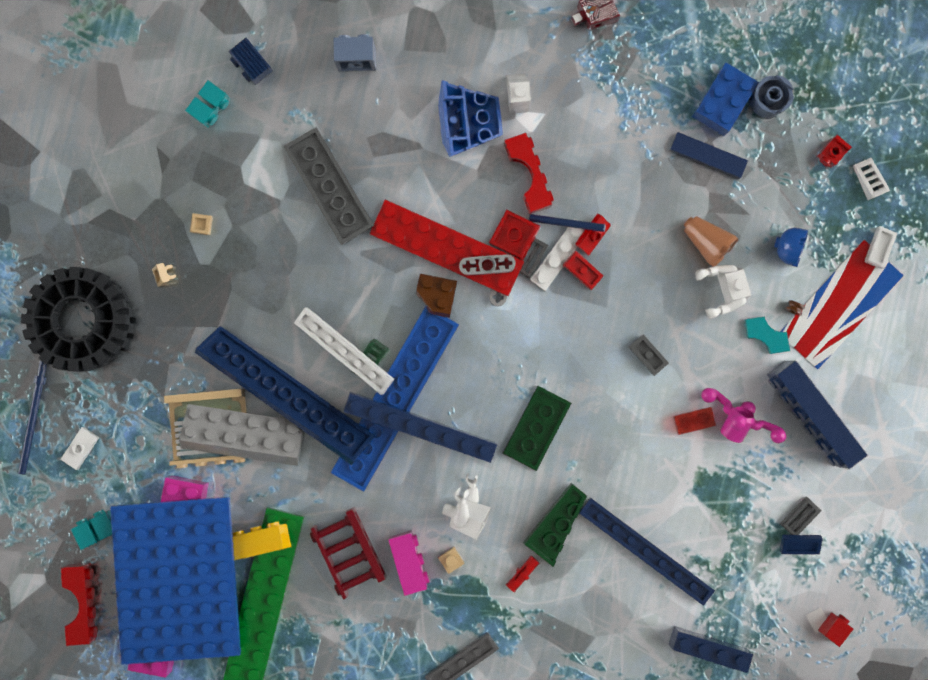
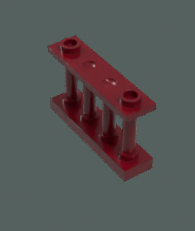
(368, 553)

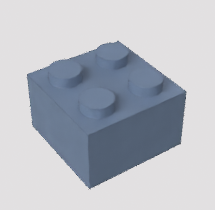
(354, 53)

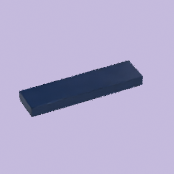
(708, 155)

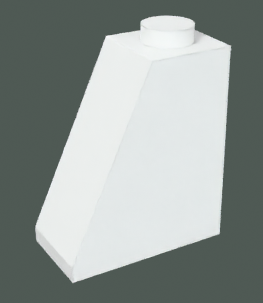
(518, 93)

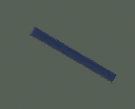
(567, 223)

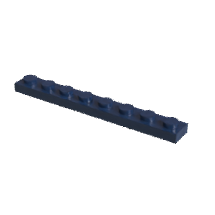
(646, 551)

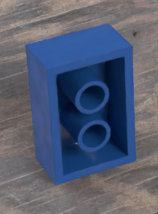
(725, 99)

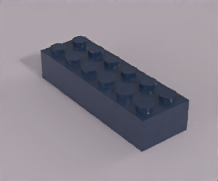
(816, 415)

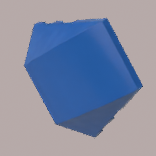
(467, 118)

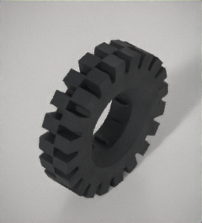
(108, 330)

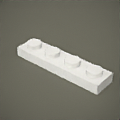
(554, 261)

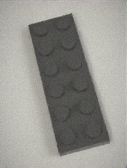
(328, 186)

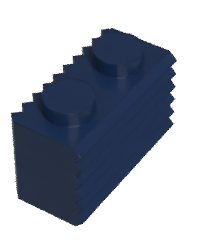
(250, 60)

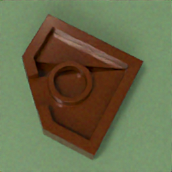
(437, 294)

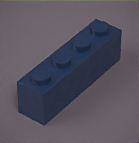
(710, 649)

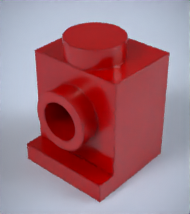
(836, 144)

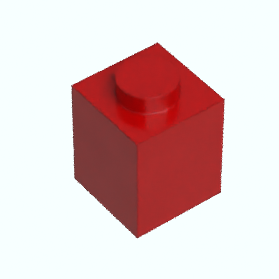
(836, 628)

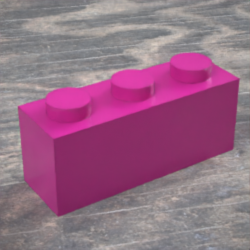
(409, 562)

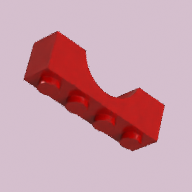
(520, 151)
(78, 580)

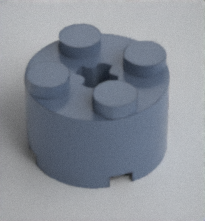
(782, 95)

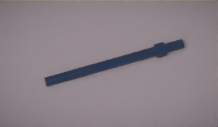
(39, 381)

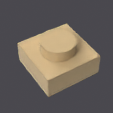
(451, 560)

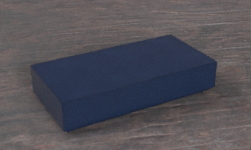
(801, 544)

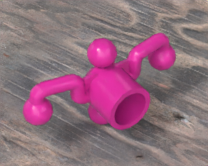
(741, 419)

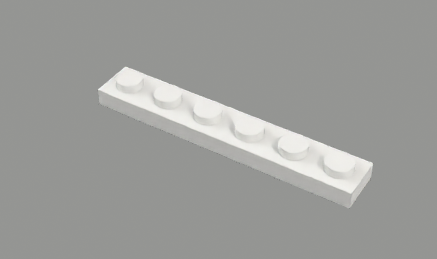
(344, 351)

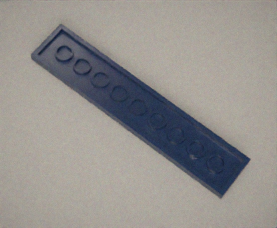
(285, 394)

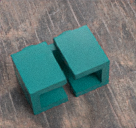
(214, 97)
(93, 530)

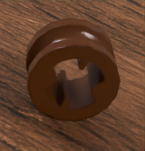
(795, 307)

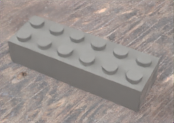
(241, 435)

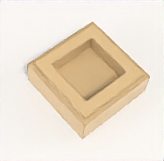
(201, 224)

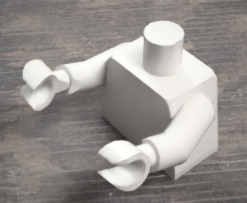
(733, 286)
(468, 515)

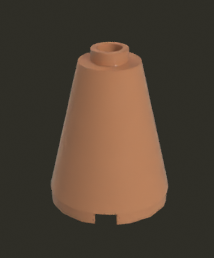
(709, 239)

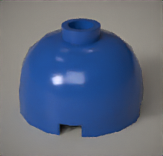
(791, 245)

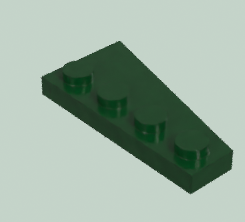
(552, 530)

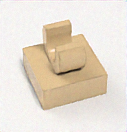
(160, 274)

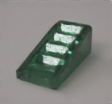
(379, 347)

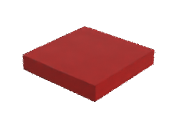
(514, 234)

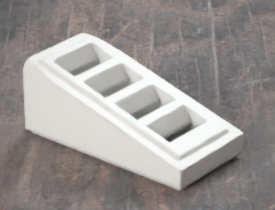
(867, 188)

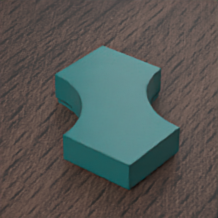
(774, 340)

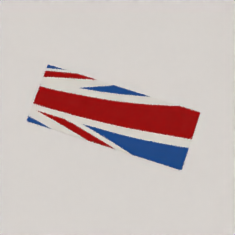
(840, 306)

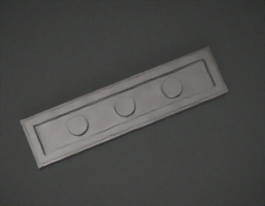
(464, 659)

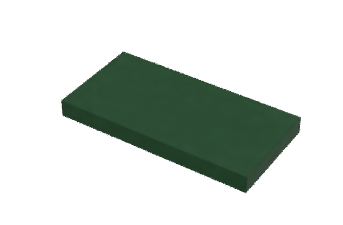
(537, 428)

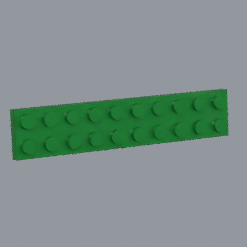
(264, 601)

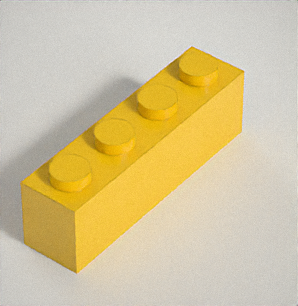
(260, 540)

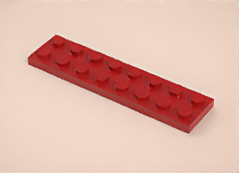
(441, 245)

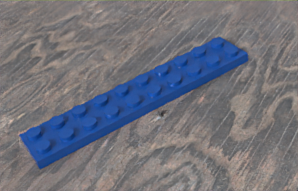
(410, 374)

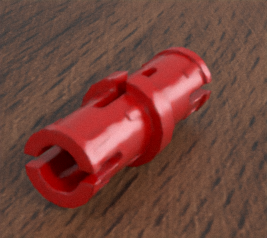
(522, 574)

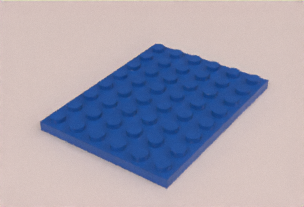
(175, 580)

